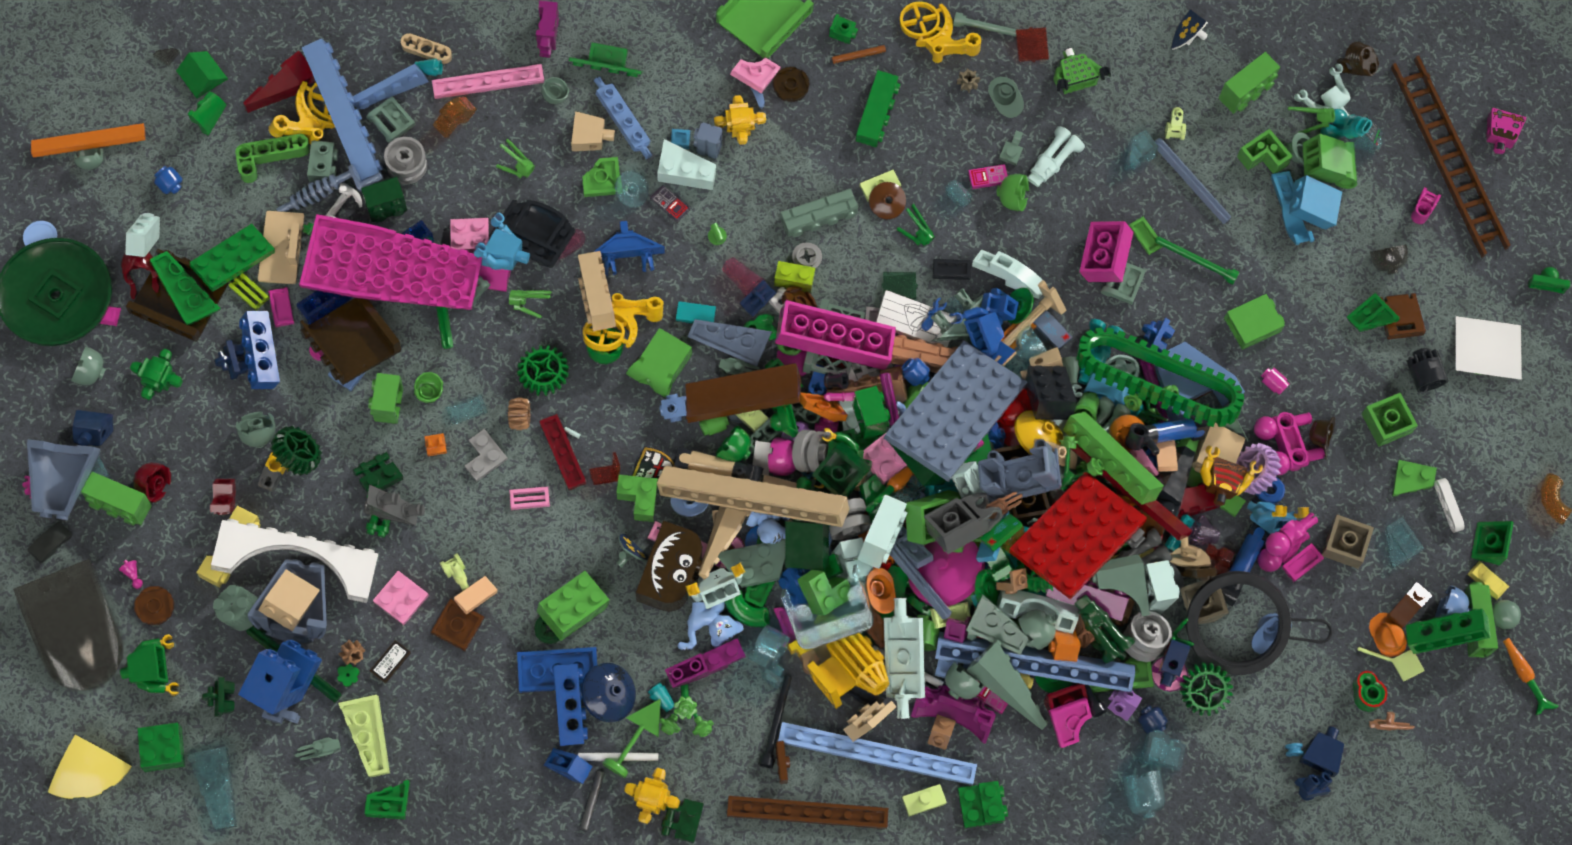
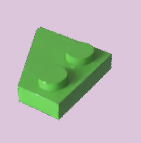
(1412, 477)

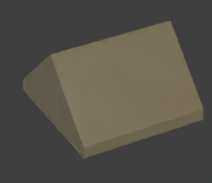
(1212, 609)

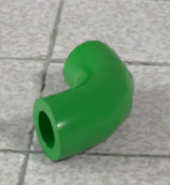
(747, 614)

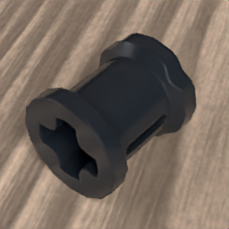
(836, 380)

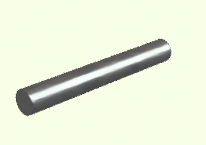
(592, 800)

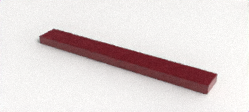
(1153, 509)

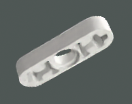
(1449, 503)

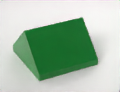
(200, 73)
(1492, 541)

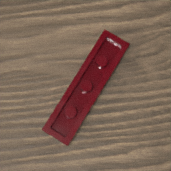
(562, 452)

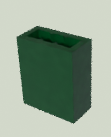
(806, 545)

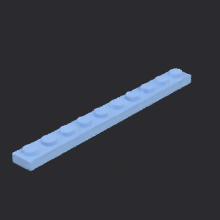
(878, 753)

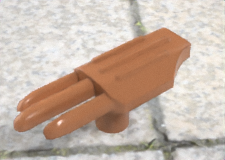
(1000, 502)
(1389, 723)

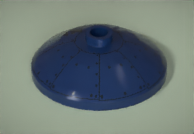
(600, 696)

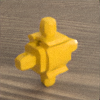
(740, 119)
(652, 795)

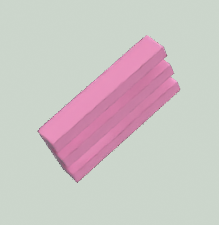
(529, 498)

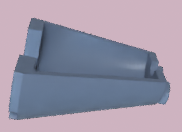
(58, 476)
(314, 621)

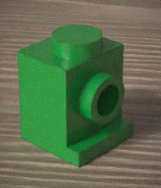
(844, 35)

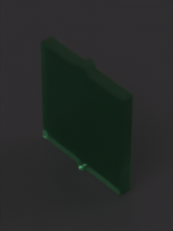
(900, 283)

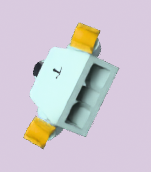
(717, 587)

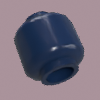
(1152, 719)

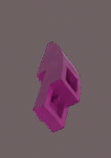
(705, 664)

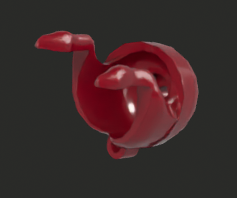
(134, 262)

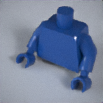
(983, 329)

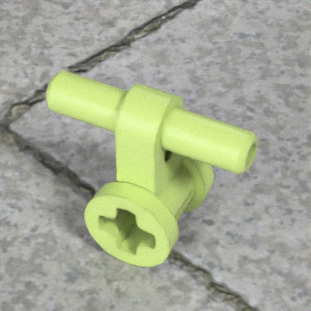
(1175, 125)
(454, 568)

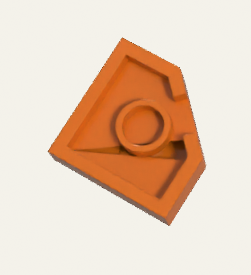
(817, 404)

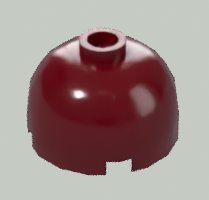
(151, 480)

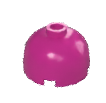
(781, 460)

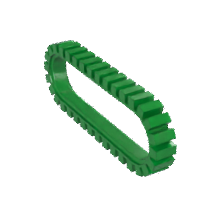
(1162, 360)

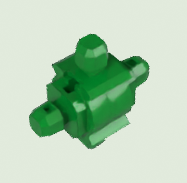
(156, 374)

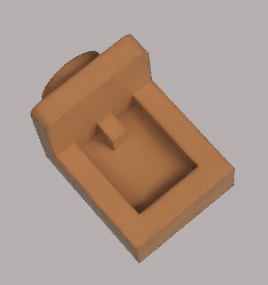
(1017, 581)
(941, 732)

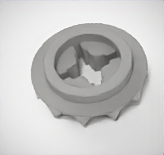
(811, 250)

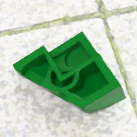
(207, 112)

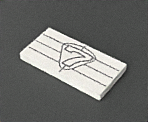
(908, 317)

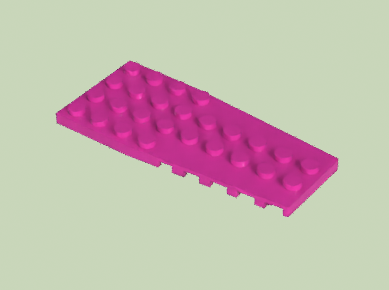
(387, 266)

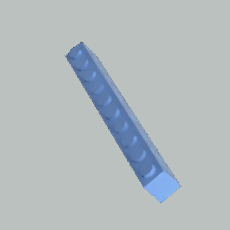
(1041, 663)

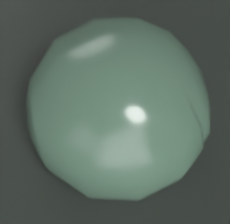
(554, 90)
(89, 158)
(1506, 614)

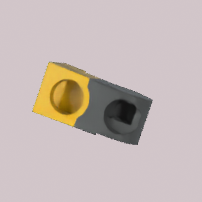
(271, 474)

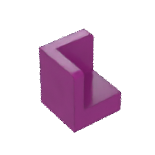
(956, 629)

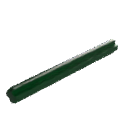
(317, 681)

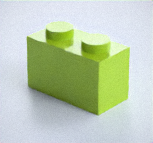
(794, 275)

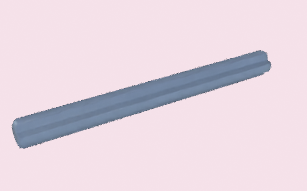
(1192, 181)
(919, 581)

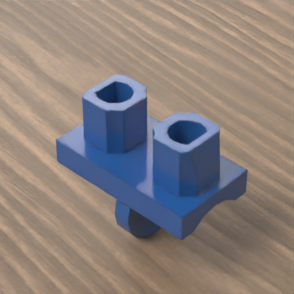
(1155, 331)

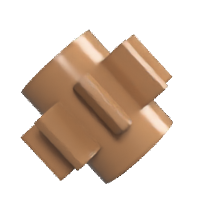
(351, 652)

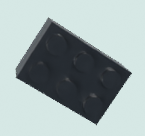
(1050, 392)

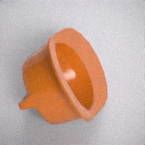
(880, 590)
(1387, 635)

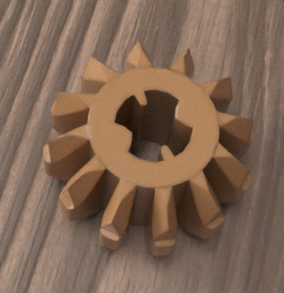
(519, 413)

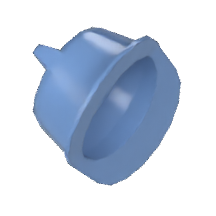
(1266, 632)

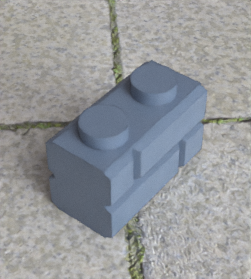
(708, 140)

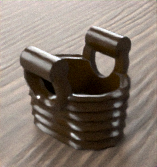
(1361, 59)

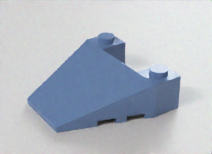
(1187, 387)

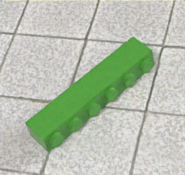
(1115, 458)

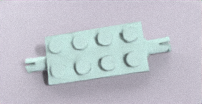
(904, 657)

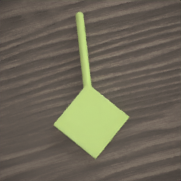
(1405, 664)

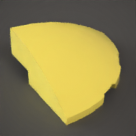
(86, 771)

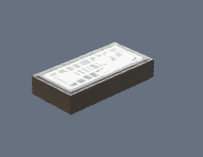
(390, 662)

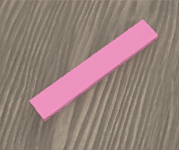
(488, 81)

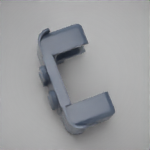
(1022, 475)

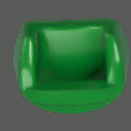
(804, 482)

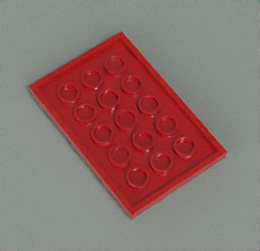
(1077, 535)

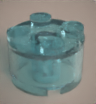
(769, 647)

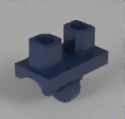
(758, 298)
(228, 359)
(1314, 786)

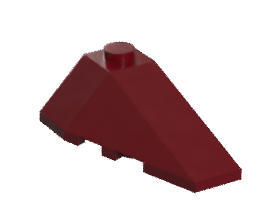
(283, 84)

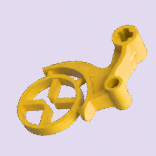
(941, 43)
(308, 123)
(624, 315)

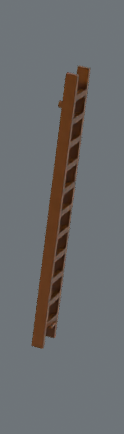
(1460, 152)

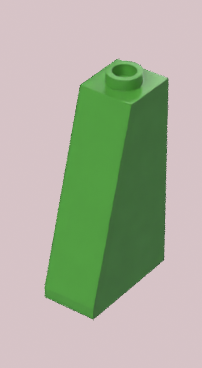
(1480, 598)

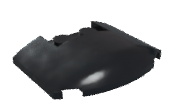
(540, 228)

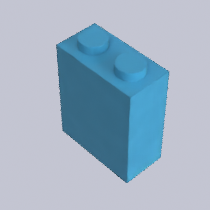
(1315, 202)

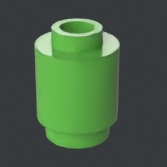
(714, 425)

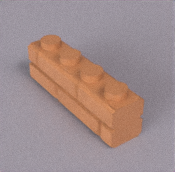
(931, 354)

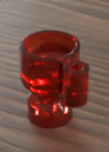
(1222, 557)

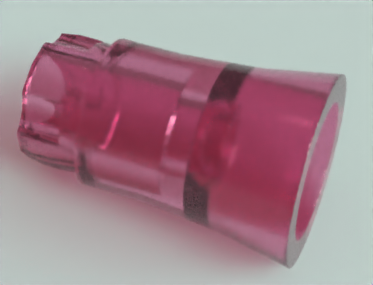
(741, 275)

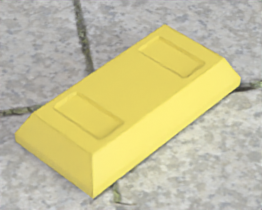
(1483, 574)

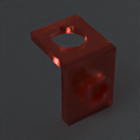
(606, 473)

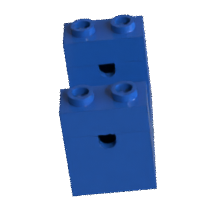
(280, 677)

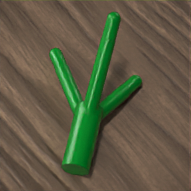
(1175, 637)

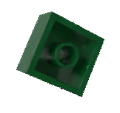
(384, 200)
(841, 470)

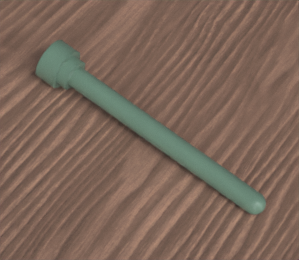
(961, 20)

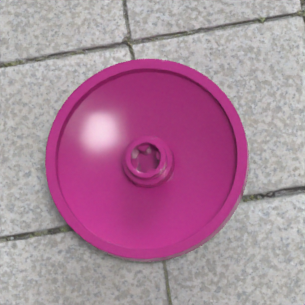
(950, 574)

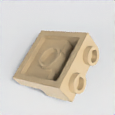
(868, 719)

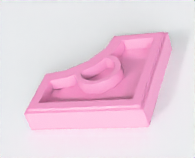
(756, 74)

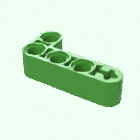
(273, 153)

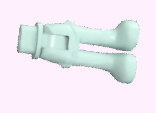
(1048, 166)

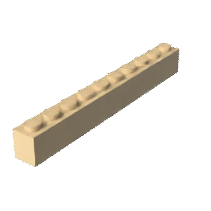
(753, 496)

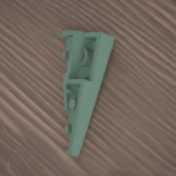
(998, 675)

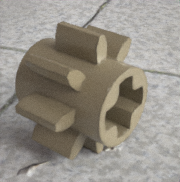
(963, 80)

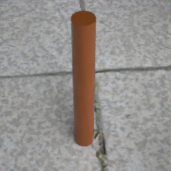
(858, 54)

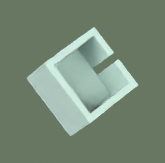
(848, 553)

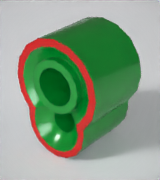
(1369, 692)

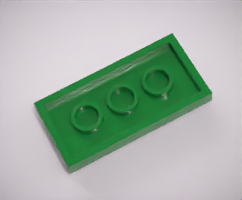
(232, 257)

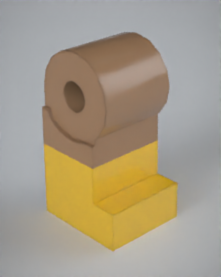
(805, 655)

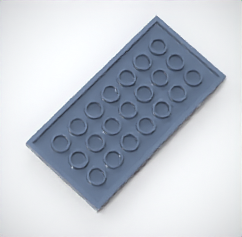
(955, 411)

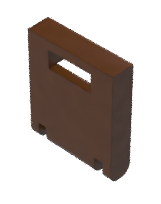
(1408, 312)

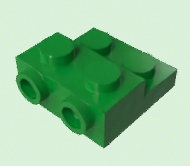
(982, 804)

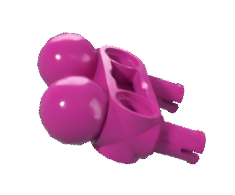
(1288, 439)
(1285, 544)

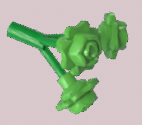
(686, 708)

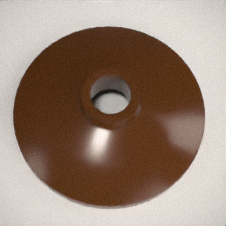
(878, 204)

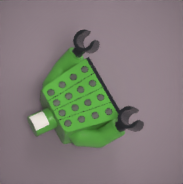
(1078, 72)

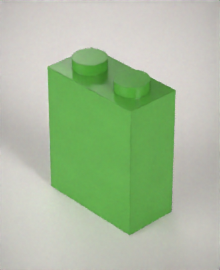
(1254, 321)

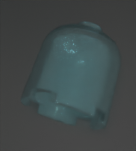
(1144, 794)

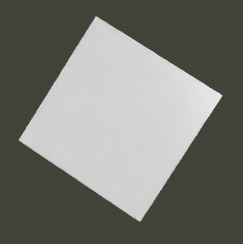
(1488, 347)

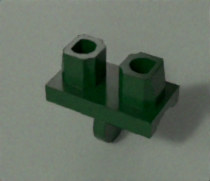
(220, 705)

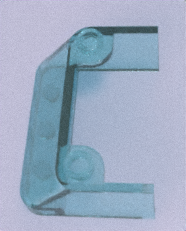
(839, 623)

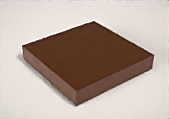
(457, 626)

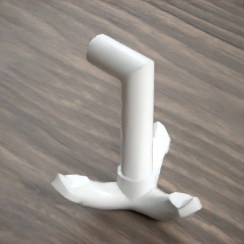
(346, 191)

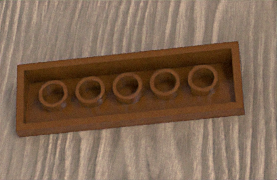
(743, 393)

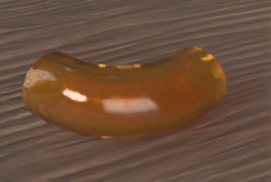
(1551, 499)

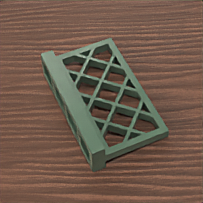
(812, 358)

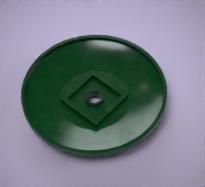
(51, 267)

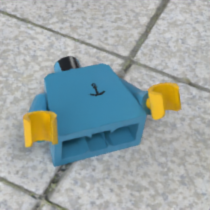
(1272, 516)

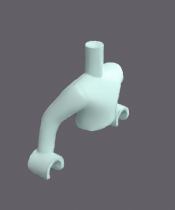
(1334, 98)

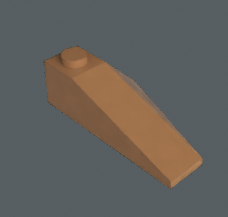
(867, 381)

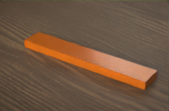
(88, 140)

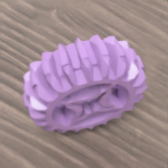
(1268, 458)

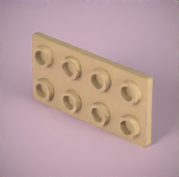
(284, 233)

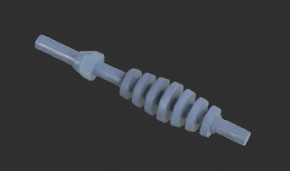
(320, 189)

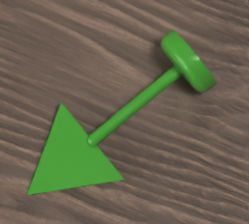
(646, 718)

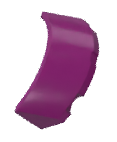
(966, 712)

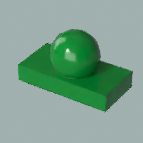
(1549, 281)
(784, 420)

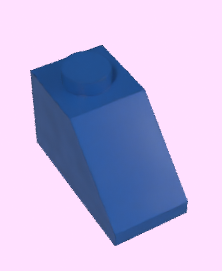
(568, 765)

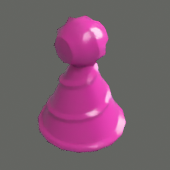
(130, 570)

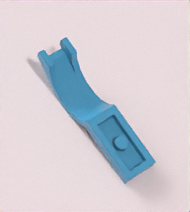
(1294, 226)

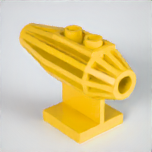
(850, 665)

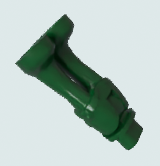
(1093, 619)

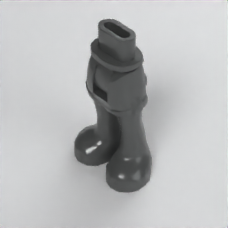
(1152, 540)

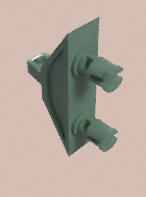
(955, 331)

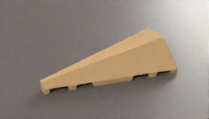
(723, 533)

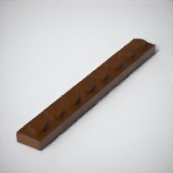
(807, 812)

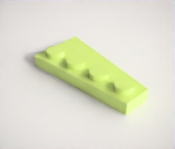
(367, 731)

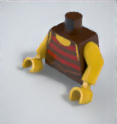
(1225, 477)

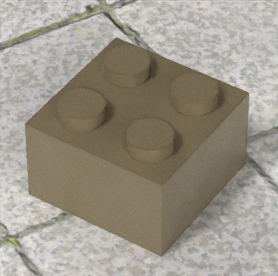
(1347, 541)

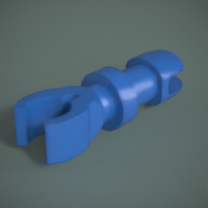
(928, 323)

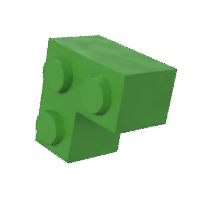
(1266, 149)
(642, 491)
(823, 594)

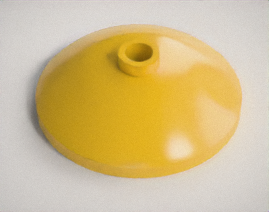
(1029, 428)

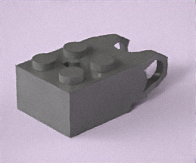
(961, 521)

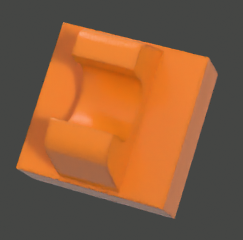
(435, 444)

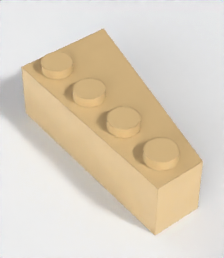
(595, 291)

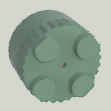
(233, 607)

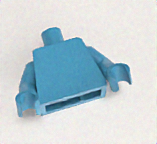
(502, 248)

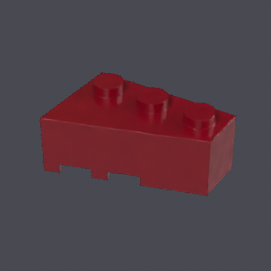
(1197, 501)

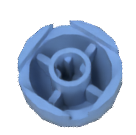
(1454, 602)

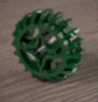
(296, 450)

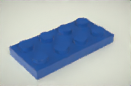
(537, 667)

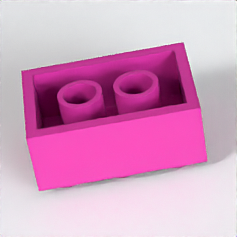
(1106, 251)

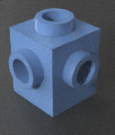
(668, 405)

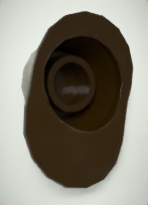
(1321, 433)

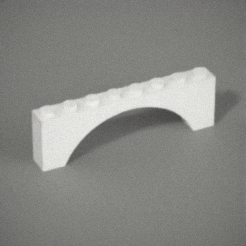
(240, 542)

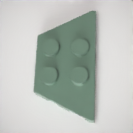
(761, 562)

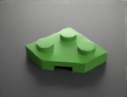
(601, 178)

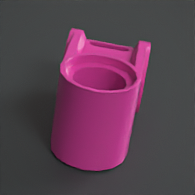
(1426, 203)

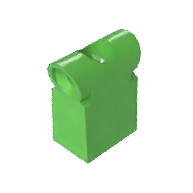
(1330, 161)
(661, 362)

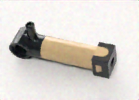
(707, 463)

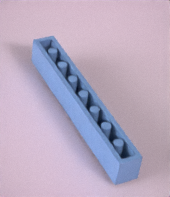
(341, 109)

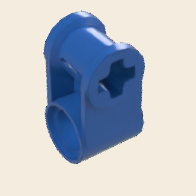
(817, 383)

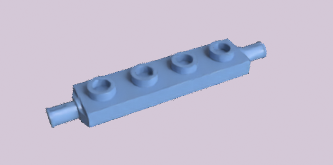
(623, 117)

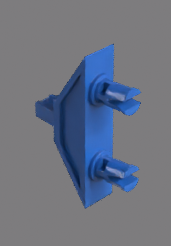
(628, 244)

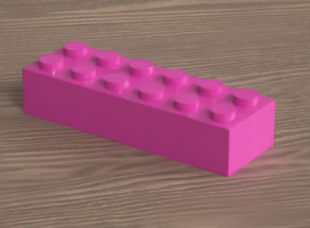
(835, 335)

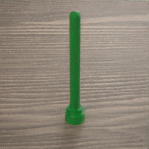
(1229, 275)

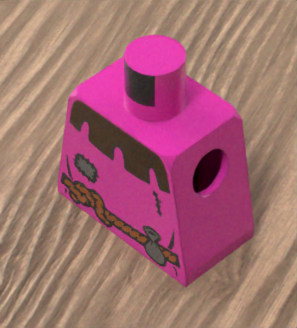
(1503, 129)

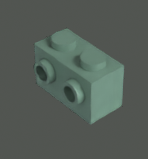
(322, 160)

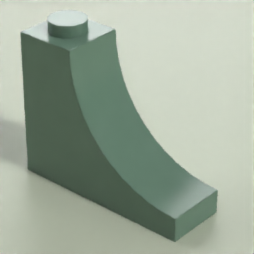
(1126, 576)

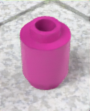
(1274, 380)

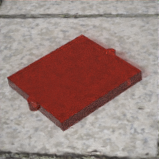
(1032, 44)

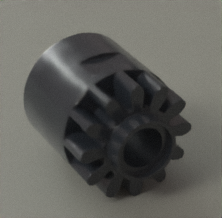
(1427, 370)

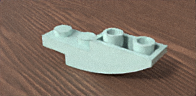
(1009, 269)

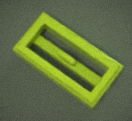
(237, 281)

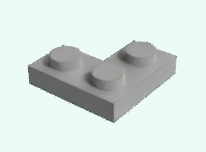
(489, 456)

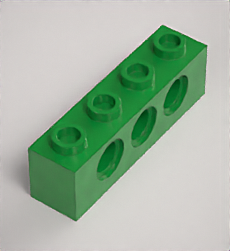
(1458, 634)

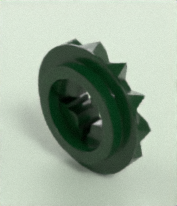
(540, 631)

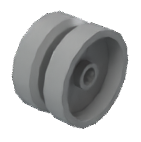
(405, 160)
(809, 450)
(855, 522)
(1150, 635)

